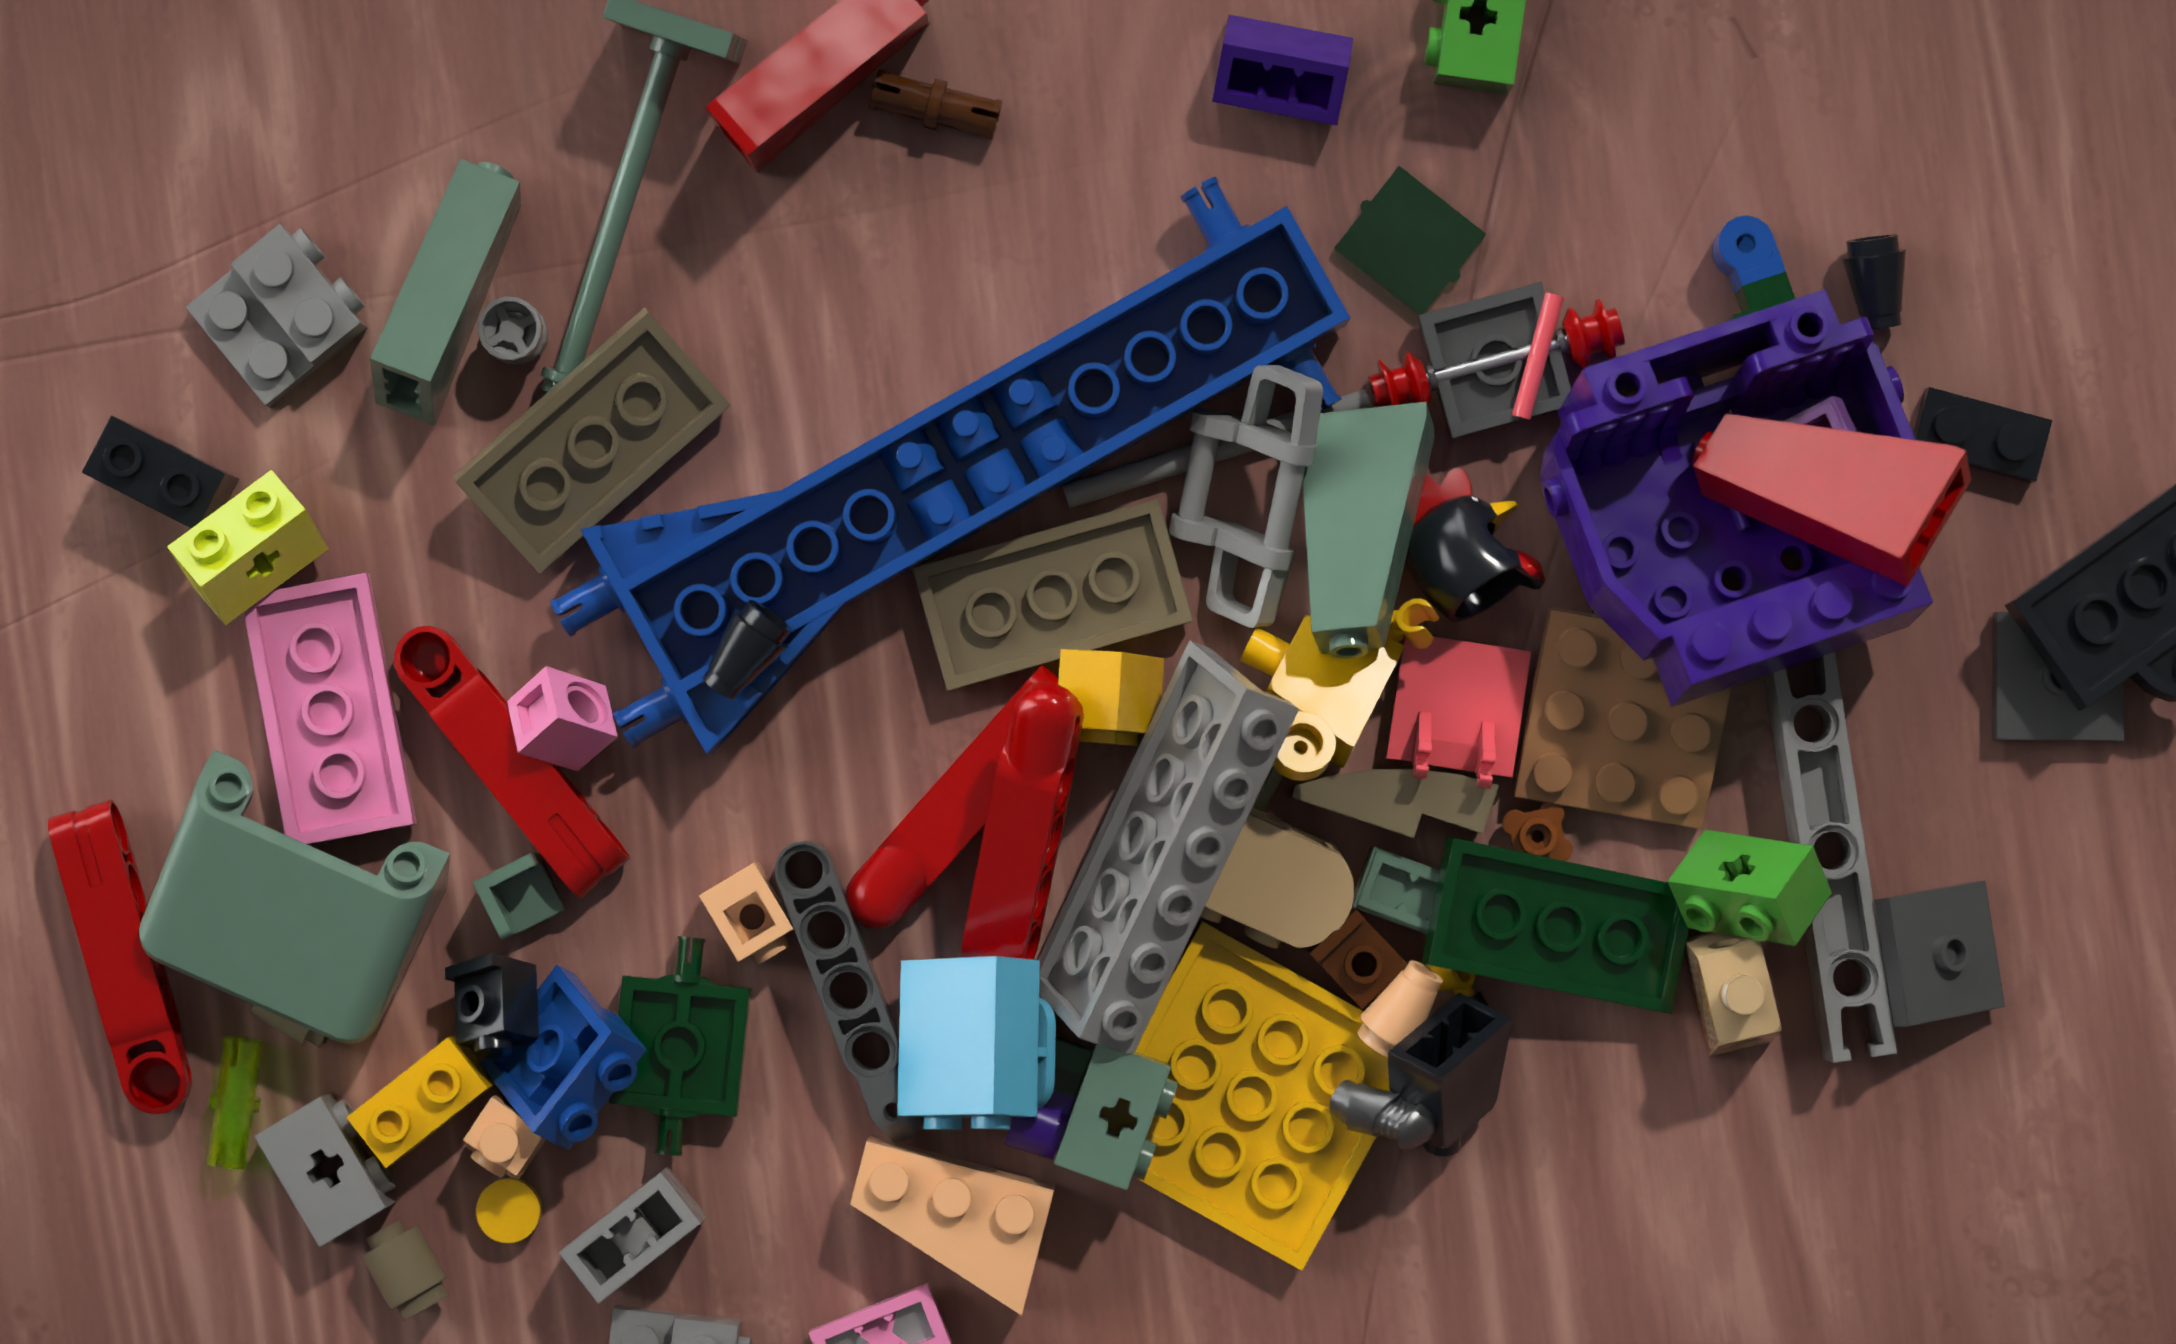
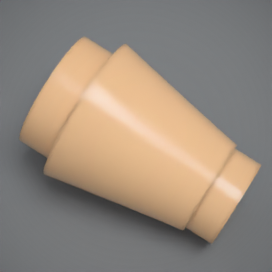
(1399, 1007)

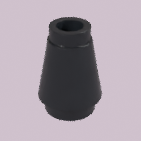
(1876, 278)
(746, 648)

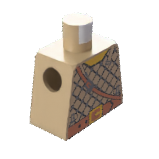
(1731, 991)

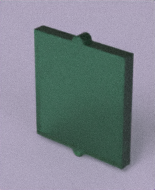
(1409, 241)

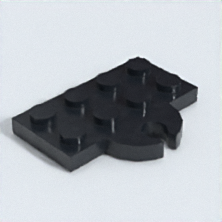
(2110, 609)

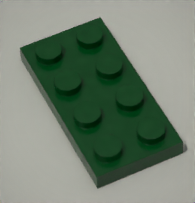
(1556, 926)

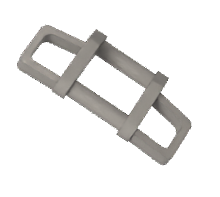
(1234, 540)

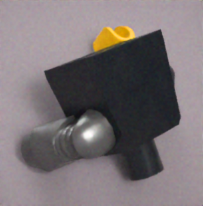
(1438, 1075)

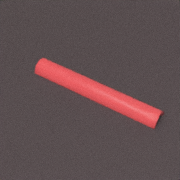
(1537, 356)

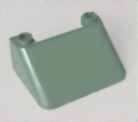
(285, 918)

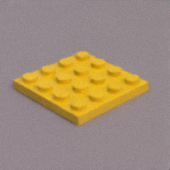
(1254, 1095)

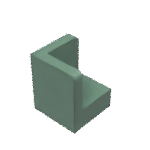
(519, 895)

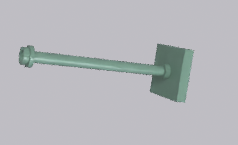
(671, 41)

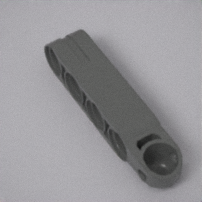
(880, 1083)

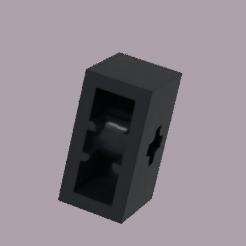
(158, 473)

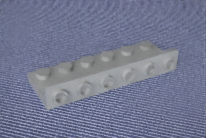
(1161, 849)

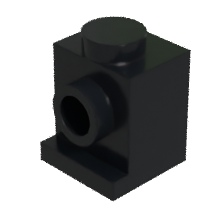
(494, 1004)

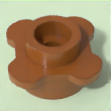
(1548, 821)

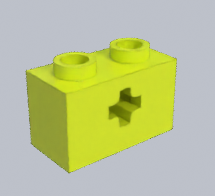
(248, 547)

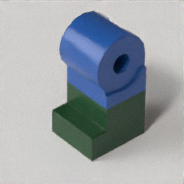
(1752, 261)

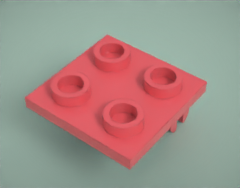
(1459, 708)

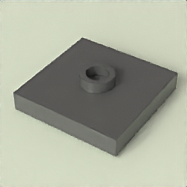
(2031, 701)
(1939, 953)

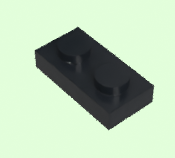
(1991, 435)

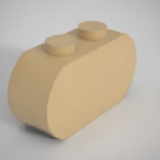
(1282, 884)

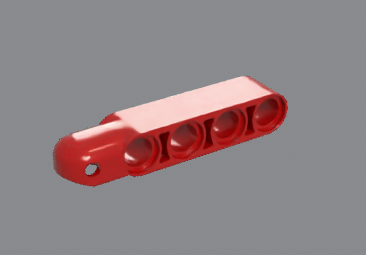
(528, 788)
(1024, 825)
(934, 828)
(126, 982)

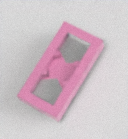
(901, 1319)

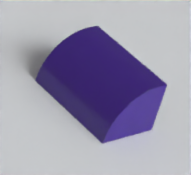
(1283, 69)

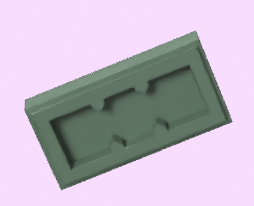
(1396, 889)

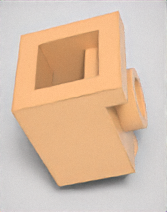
(726, 905)
(502, 1139)

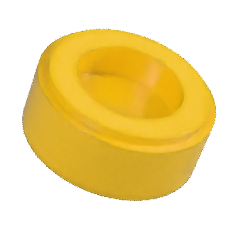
(509, 1210)

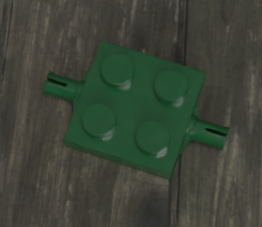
(692, 1044)

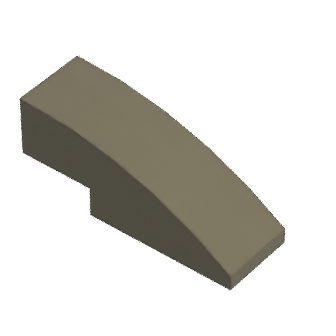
(1397, 800)

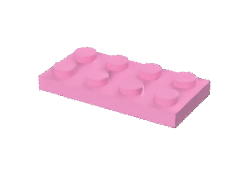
(329, 710)

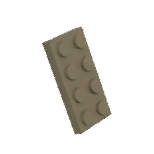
(591, 440)
(1052, 592)

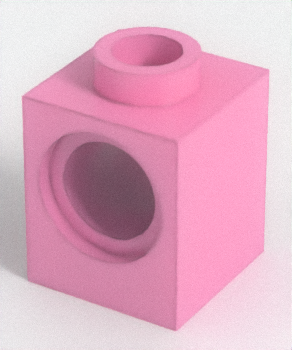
(562, 718)

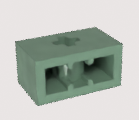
(1088, 1144)

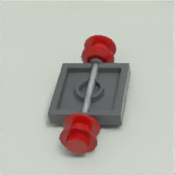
(1481, 355)

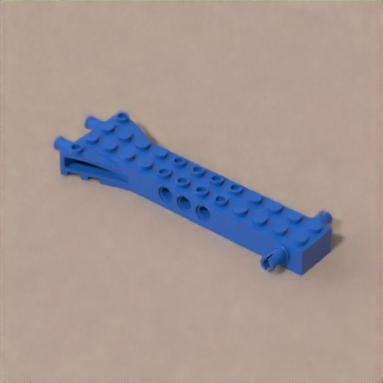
(955, 465)

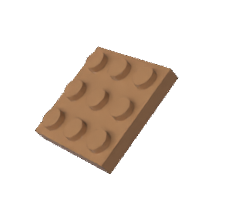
(1607, 733)

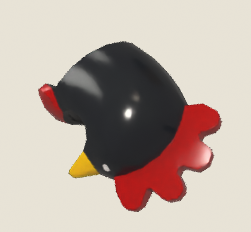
(1456, 554)

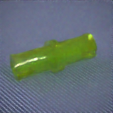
(234, 1102)

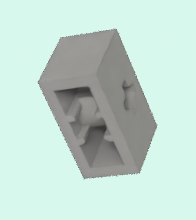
(295, 1153)
(632, 1235)

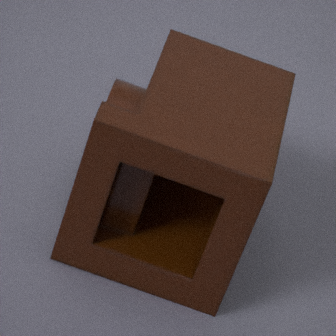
(1343, 944)

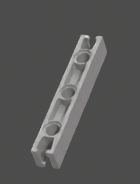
(1820, 799)

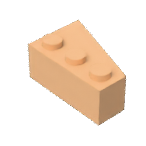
(959, 1213)

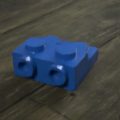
(573, 1065)

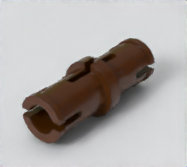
(935, 104)

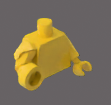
(1330, 692)

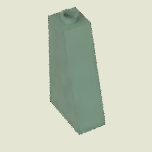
(445, 291)
(1360, 520)

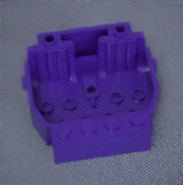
(1658, 547)

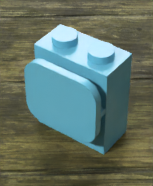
(974, 1042)

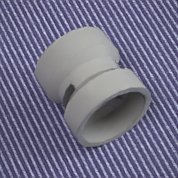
(505, 323)

